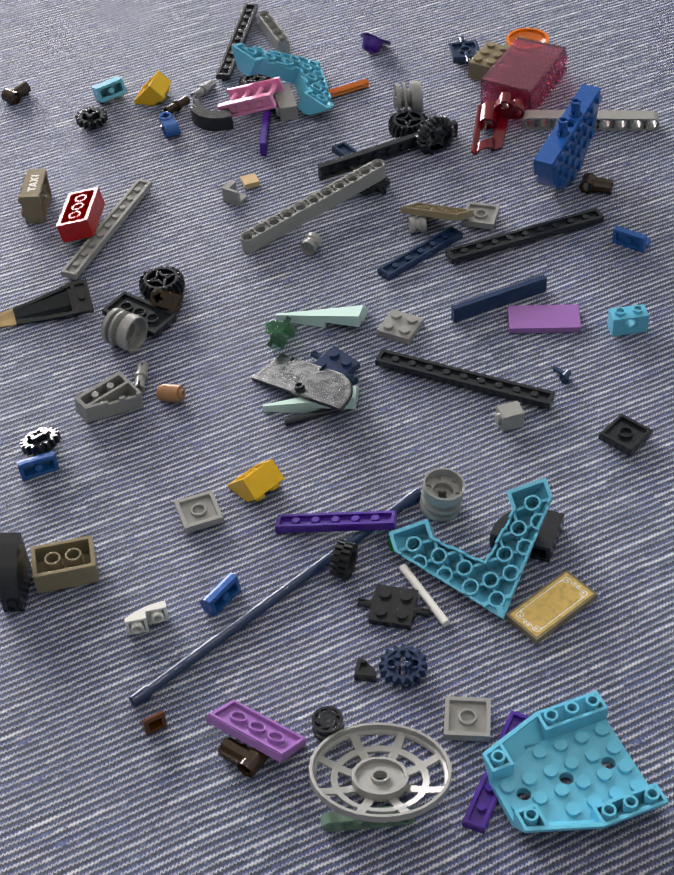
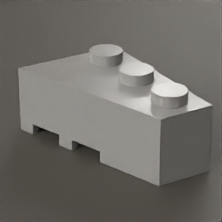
(108, 398)

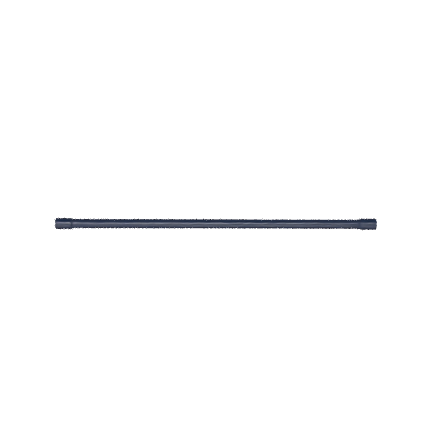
(147, 691)

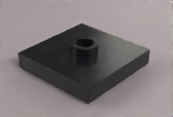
(625, 434)

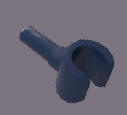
(564, 375)

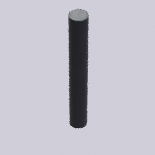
(308, 416)

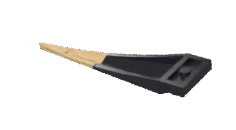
(62, 303)

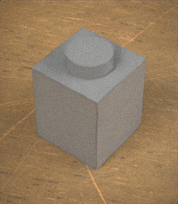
(509, 416)

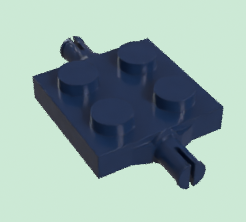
(463, 50)
(337, 361)

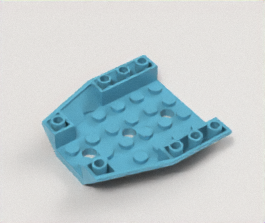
(572, 744)

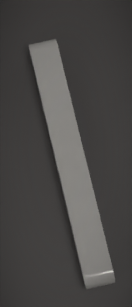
(612, 116)

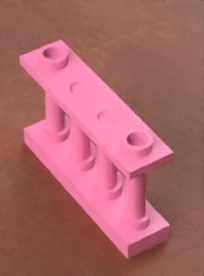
(252, 97)

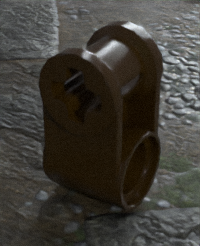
(170, 300)

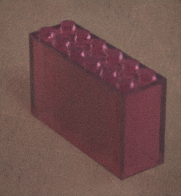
(526, 71)

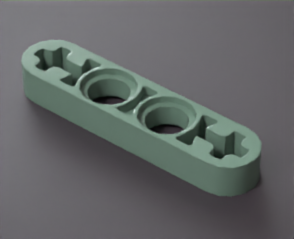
(334, 822)

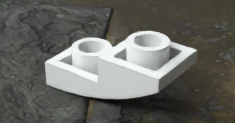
(140, 619)

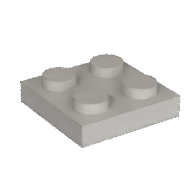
(484, 215)
(400, 326)
(199, 511)
(467, 718)

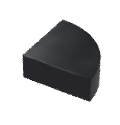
(364, 671)

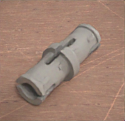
(203, 89)
(141, 375)

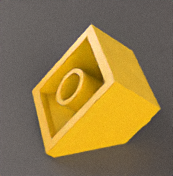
(153, 90)
(257, 481)

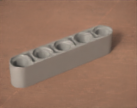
(274, 32)

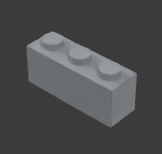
(286, 104)

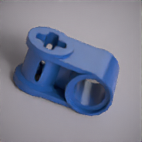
(169, 125)

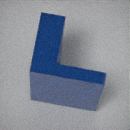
(630, 239)

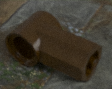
(16, 93)
(592, 183)
(246, 759)

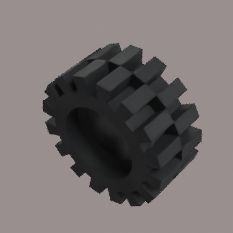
(344, 559)

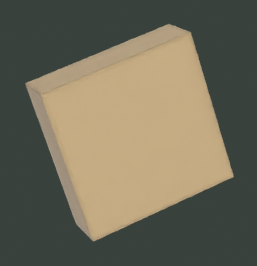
(250, 181)

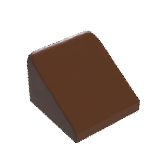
(154, 722)

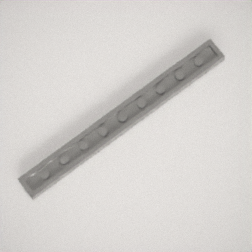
(106, 229)

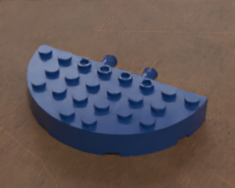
(569, 140)

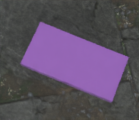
(544, 318)
(256, 730)

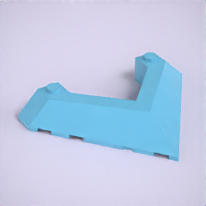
(300, 71)
(488, 581)

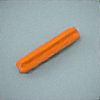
(349, 88)

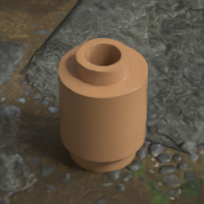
(171, 393)

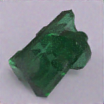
(278, 329)

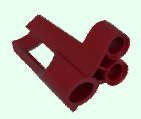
(495, 116)

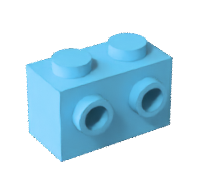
(109, 89)

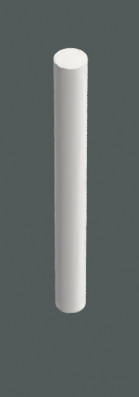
(424, 595)

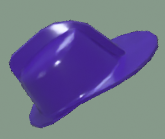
(372, 43)

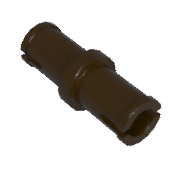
(177, 105)

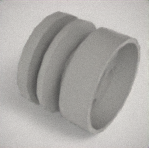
(409, 97)
(124, 329)
(442, 494)

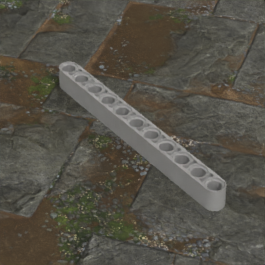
(312, 206)

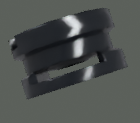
(326, 722)

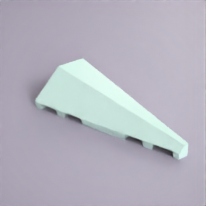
(344, 316)
(301, 405)

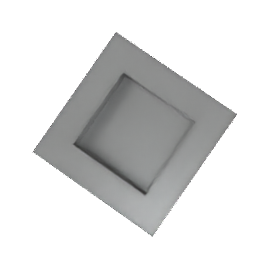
(231, 194)

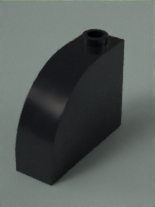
(546, 539)
(14, 572)

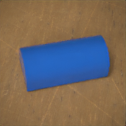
(37, 465)
(221, 595)

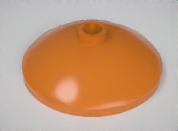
(527, 33)

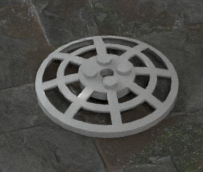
(369, 770)

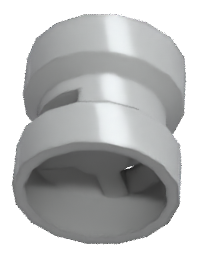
(417, 224)
(310, 243)

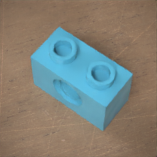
(627, 320)

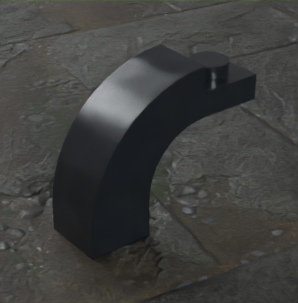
(211, 120)

